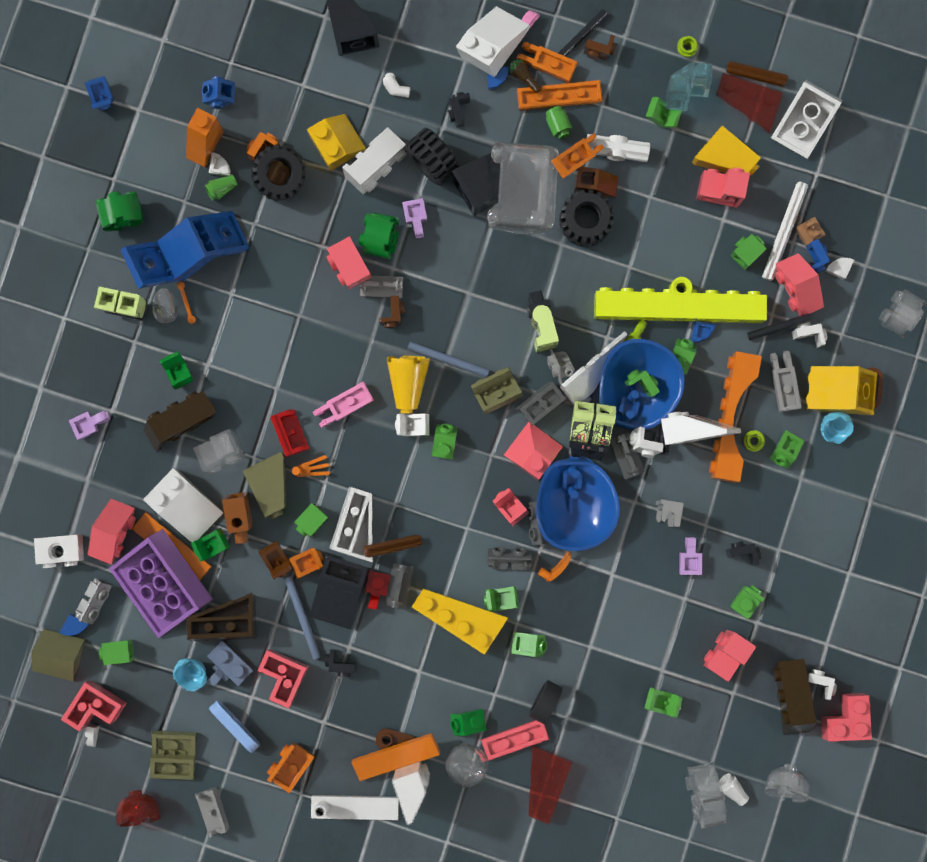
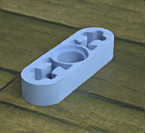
(234, 726)

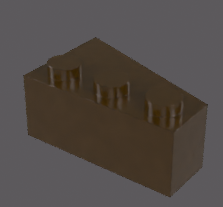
(178, 419)
(225, 622)
(794, 697)

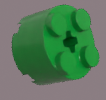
(119, 211)
(379, 235)

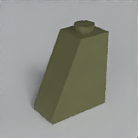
(268, 484)

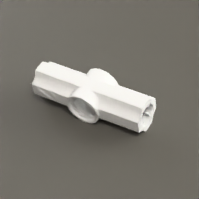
(620, 148)

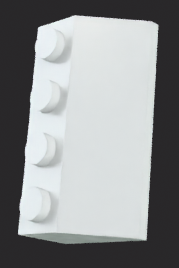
(411, 787)

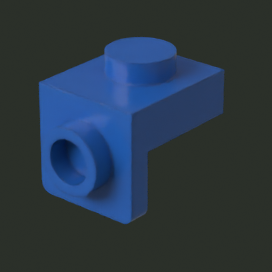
(99, 93)
(819, 255)

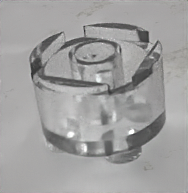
(903, 312)

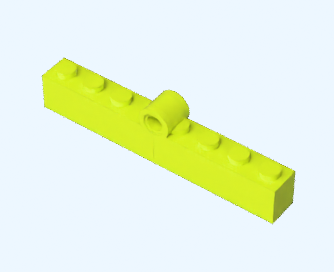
(678, 306)

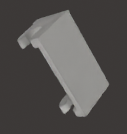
(669, 510)
(212, 811)

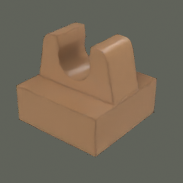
(278, 173)
(810, 231)

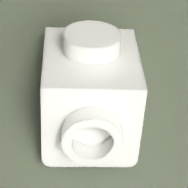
(805, 330)
(412, 425)
(646, 447)
(818, 677)

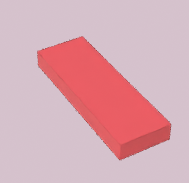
(514, 739)

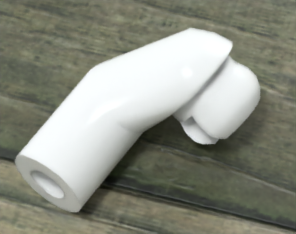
(393, 87)

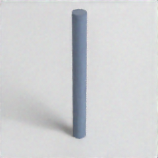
(448, 359)
(302, 617)

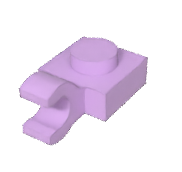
(415, 213)
(85, 424)
(690, 562)

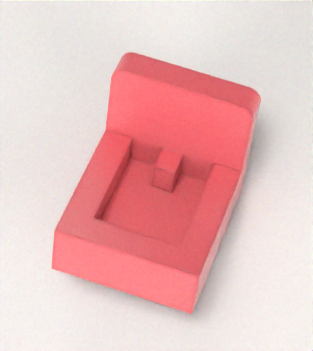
(510, 506)

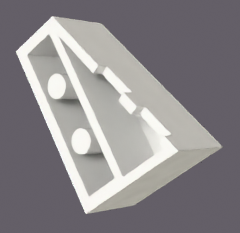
(375, 161)
(354, 525)

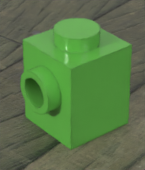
(748, 250)

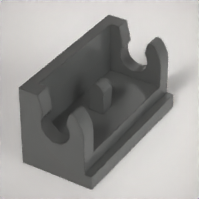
(541, 402)

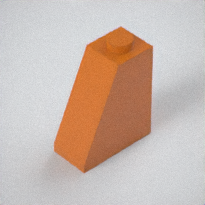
(202, 137)

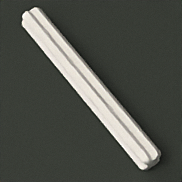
(785, 230)

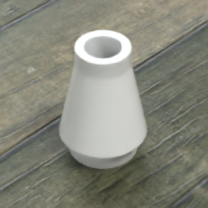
(733, 789)

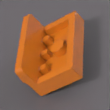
(291, 766)

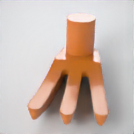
(305, 469)
(557, 570)

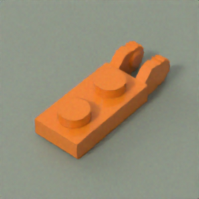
(549, 62)
(576, 156)

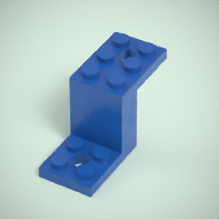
(185, 249)

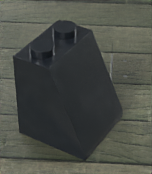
(351, 27)
(478, 183)

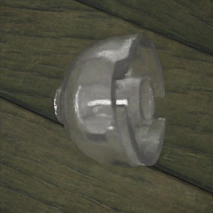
(466, 765)
(787, 783)

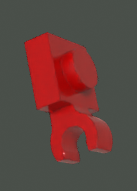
(376, 585)

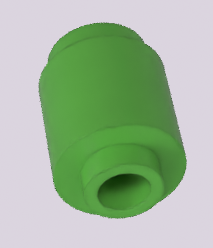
(558, 122)

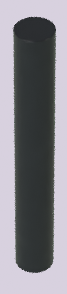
(583, 33)
(779, 326)

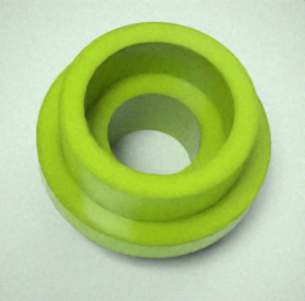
(687, 40)
(760, 441)

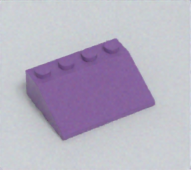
(160, 583)

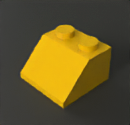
(336, 140)

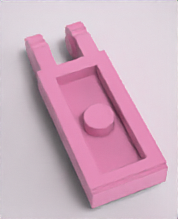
(345, 404)

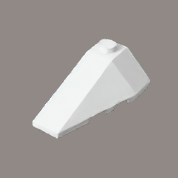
(586, 379)

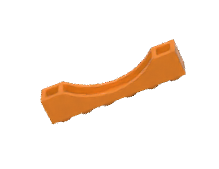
(728, 461)

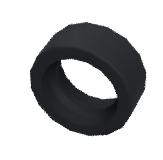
(545, 702)

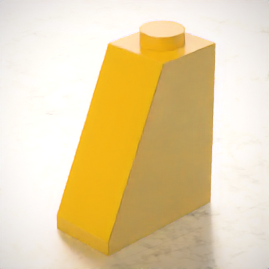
(727, 152)

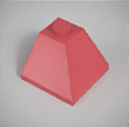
(533, 451)

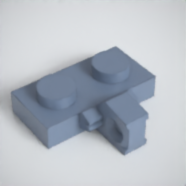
(228, 665)

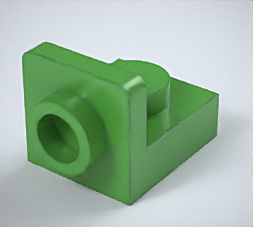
(786, 449)
(747, 601)
(529, 644)

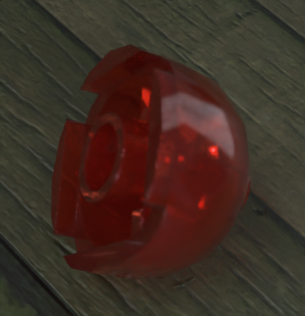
(137, 809)

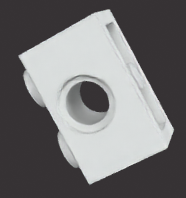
(46, 548)

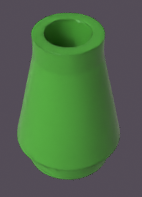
(219, 187)

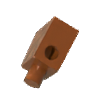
(234, 507)

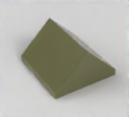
(57, 654)

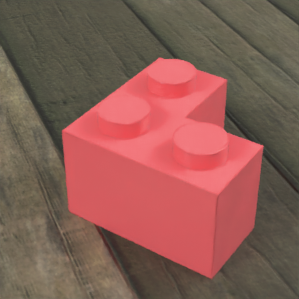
(723, 189)
(347, 260)
(801, 284)
(110, 531)
(728, 654)
(289, 675)
(92, 701)
(854, 722)

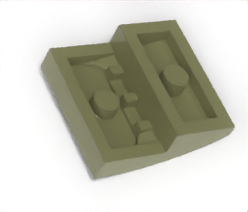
(173, 755)

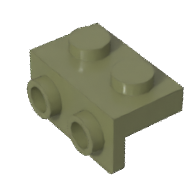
(496, 390)

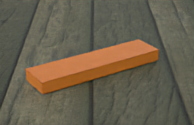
(560, 95)
(148, 526)
(396, 757)

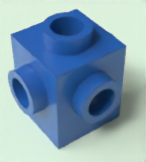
(218, 92)

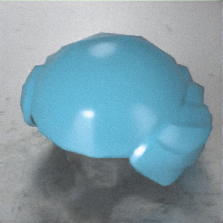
(836, 427)
(190, 674)

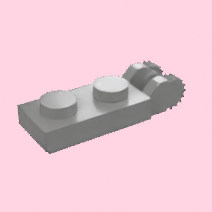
(785, 383)

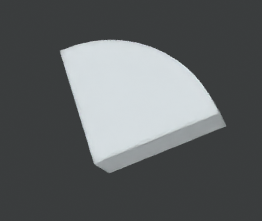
(219, 165)
(840, 267)
(92, 734)

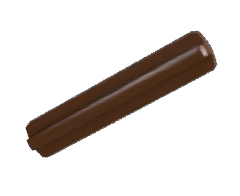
(757, 73)
(392, 546)

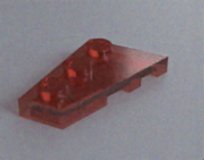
(752, 99)
(547, 782)

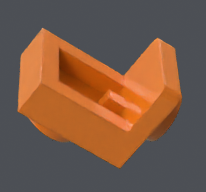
(260, 143)
(306, 562)

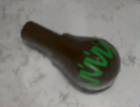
(520, 70)

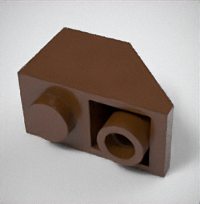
(596, 180)

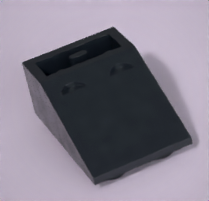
(339, 591)

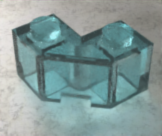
(689, 81)

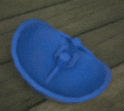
(632, 404)
(576, 505)

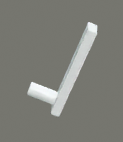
(354, 807)

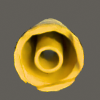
(407, 380)

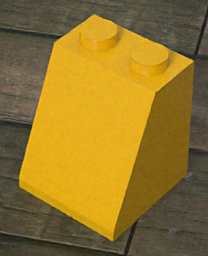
(842, 389)

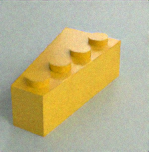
(468, 622)

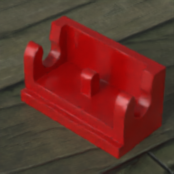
(289, 432)

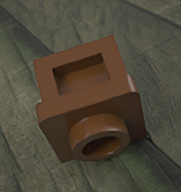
(600, 51)
(397, 309)
(276, 560)

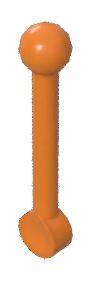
(191, 319)

